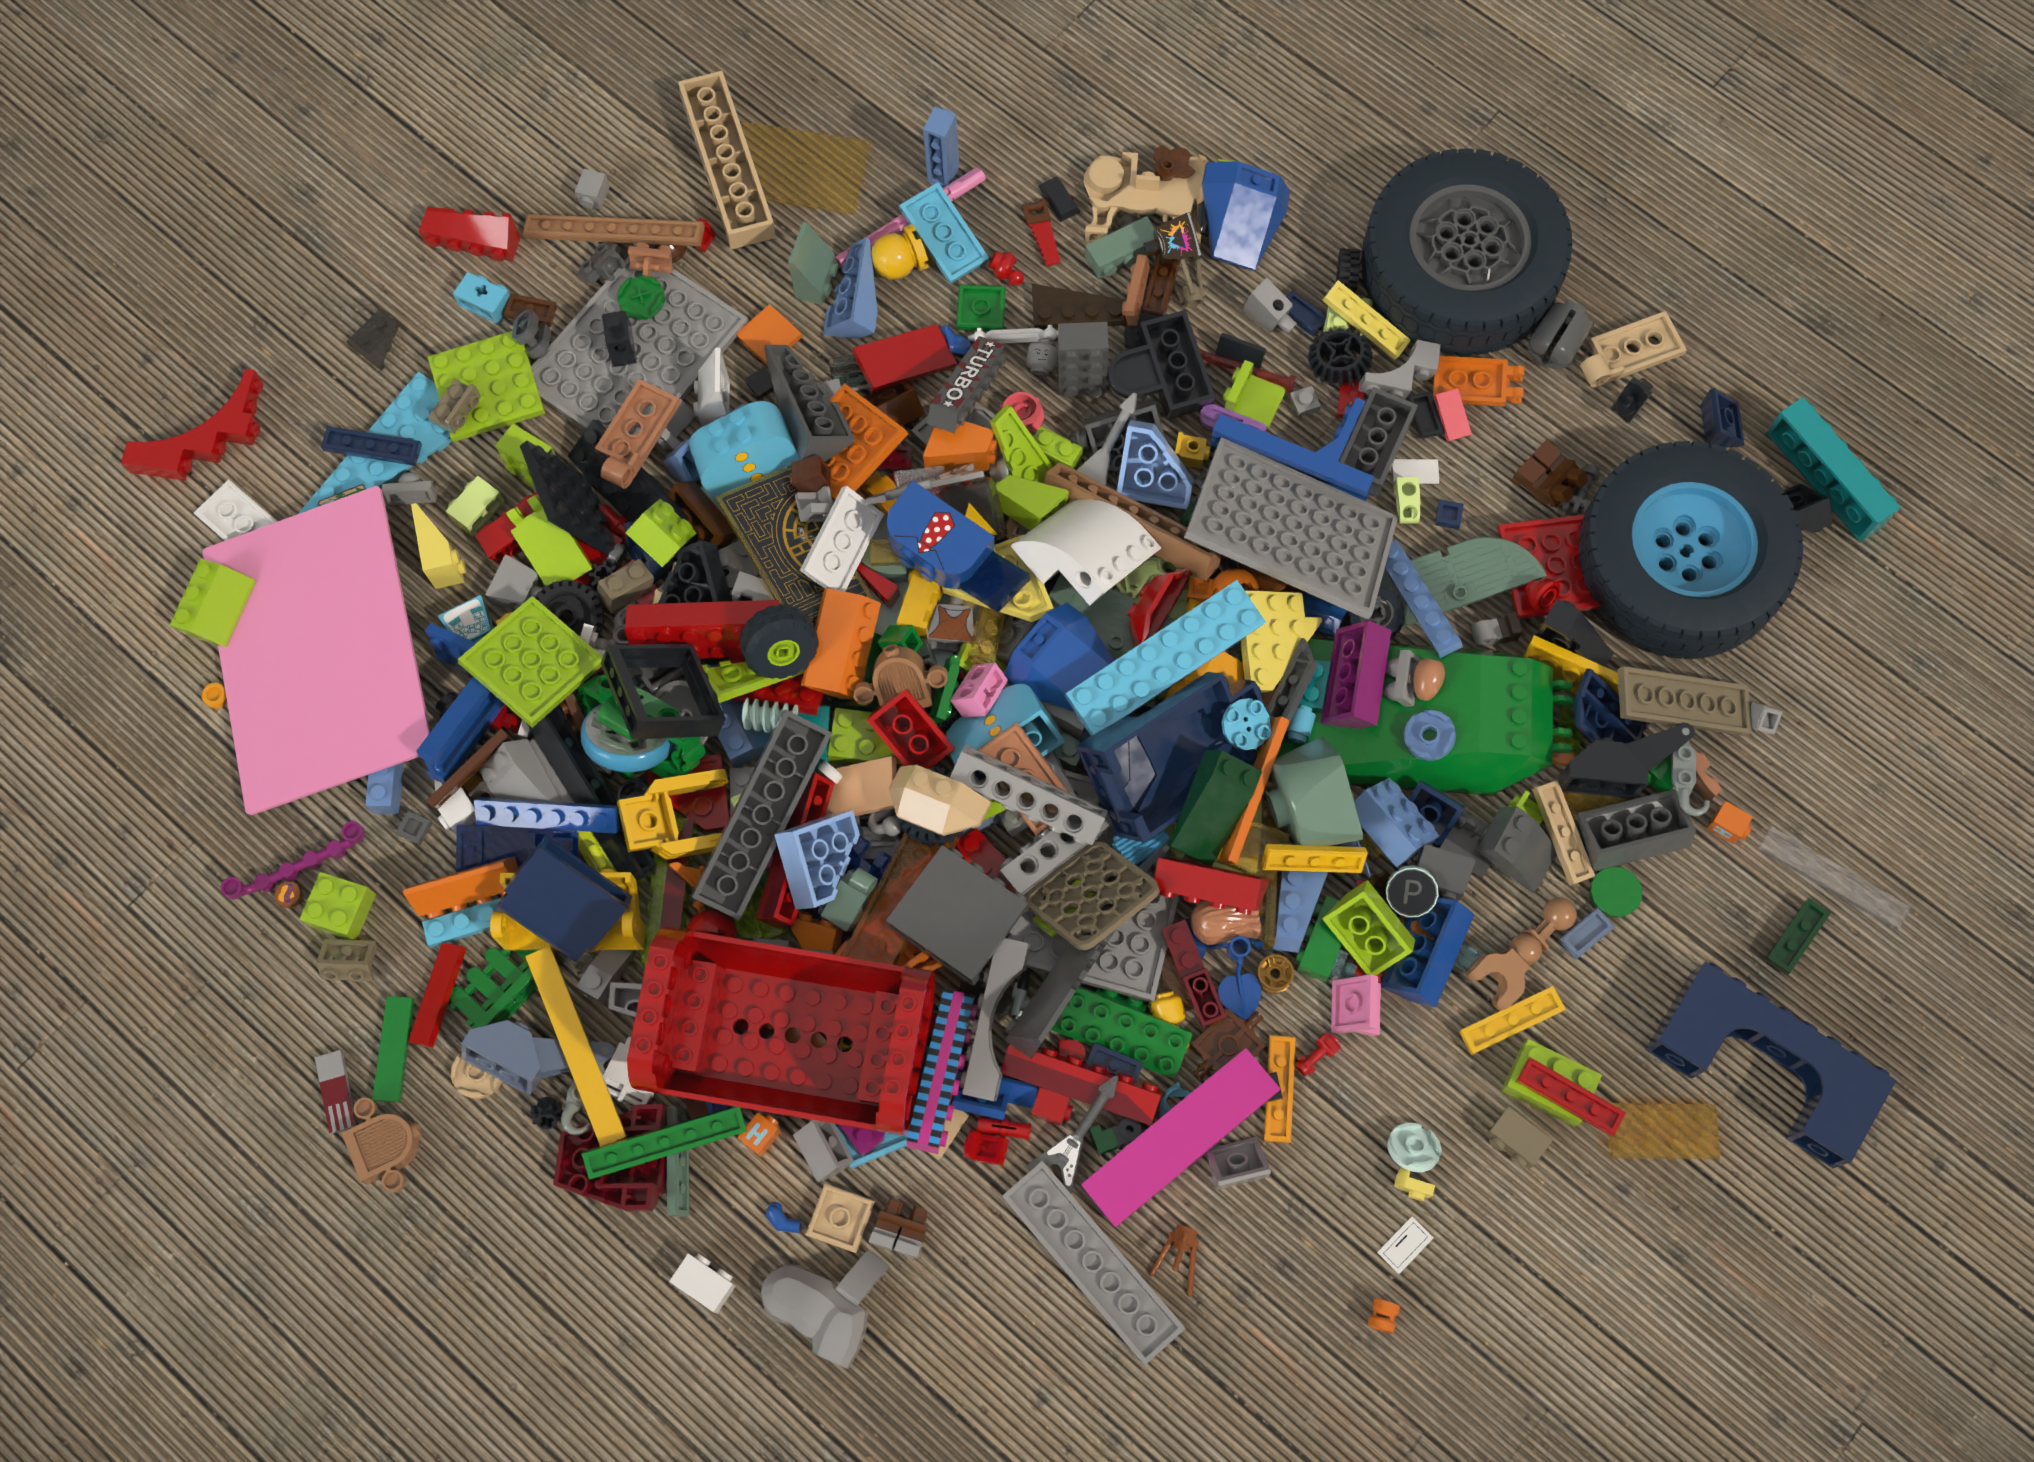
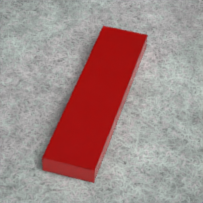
(437, 995)
(1570, 1096)

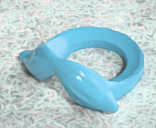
(1172, 1091)

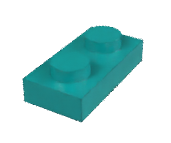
(1316, 690)

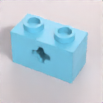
(482, 297)

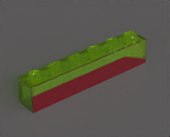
(670, 890)

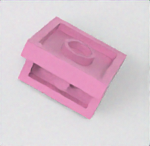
(1356, 1005)

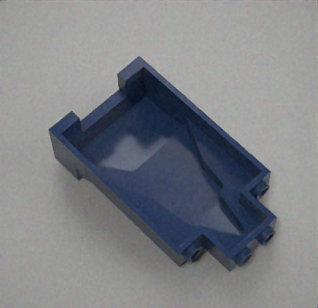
(1150, 761)

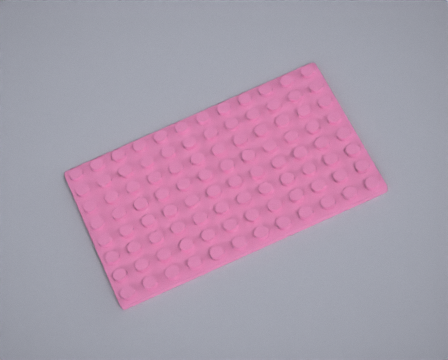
(321, 654)

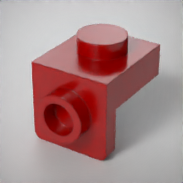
(985, 1148)

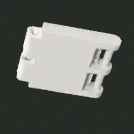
(617, 1077)

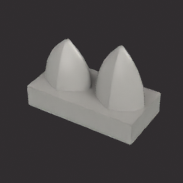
(1403, 669)

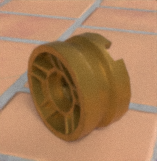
(1270, 964)

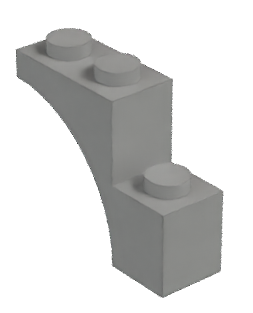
(1398, 382)

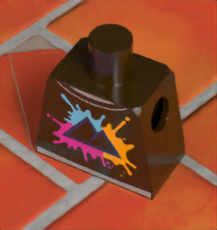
(1175, 241)

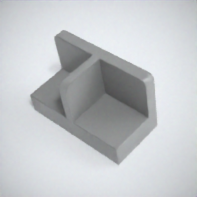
(814, 505)

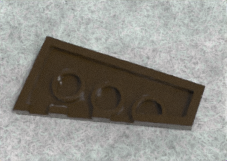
(1060, 306)

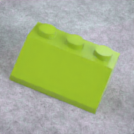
(212, 603)
(1369, 929)

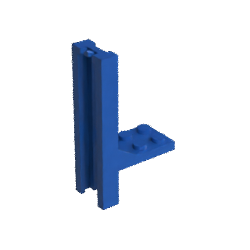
(1320, 465)
(464, 720)

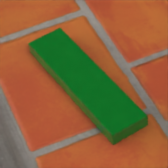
(393, 1049)

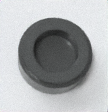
(618, 555)

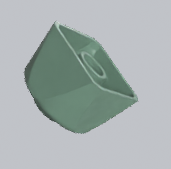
(1313, 796)

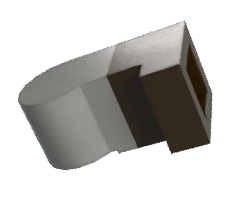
(1497, 630)

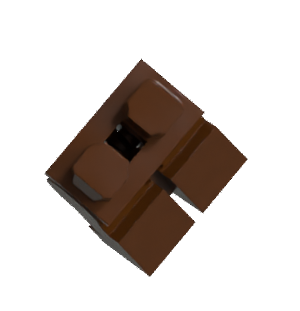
(1550, 475)

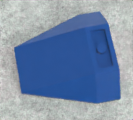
(1242, 211)
(1058, 655)

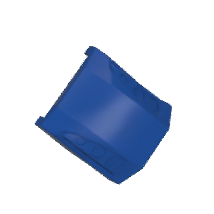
(1319, 608)

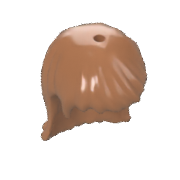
(1222, 925)

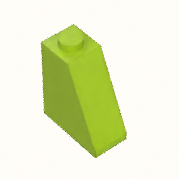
(1029, 500)

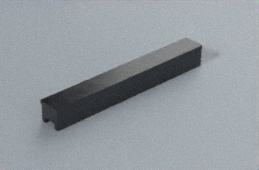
(586, 787)

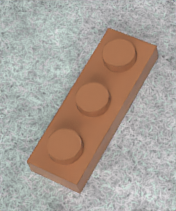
(1136, 290)

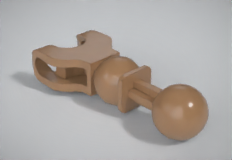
(1524, 950)

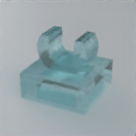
(1466, 957)
(1341, 967)

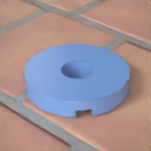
(1432, 749)

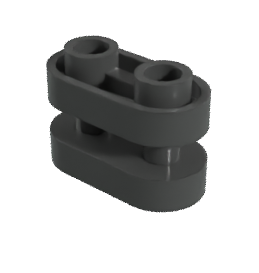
(531, 333)

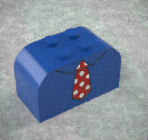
(936, 538)

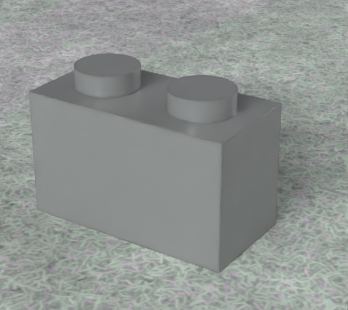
(823, 1149)

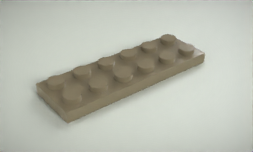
(1684, 699)

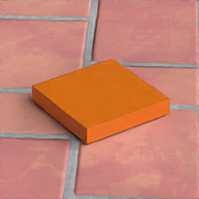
(768, 329)

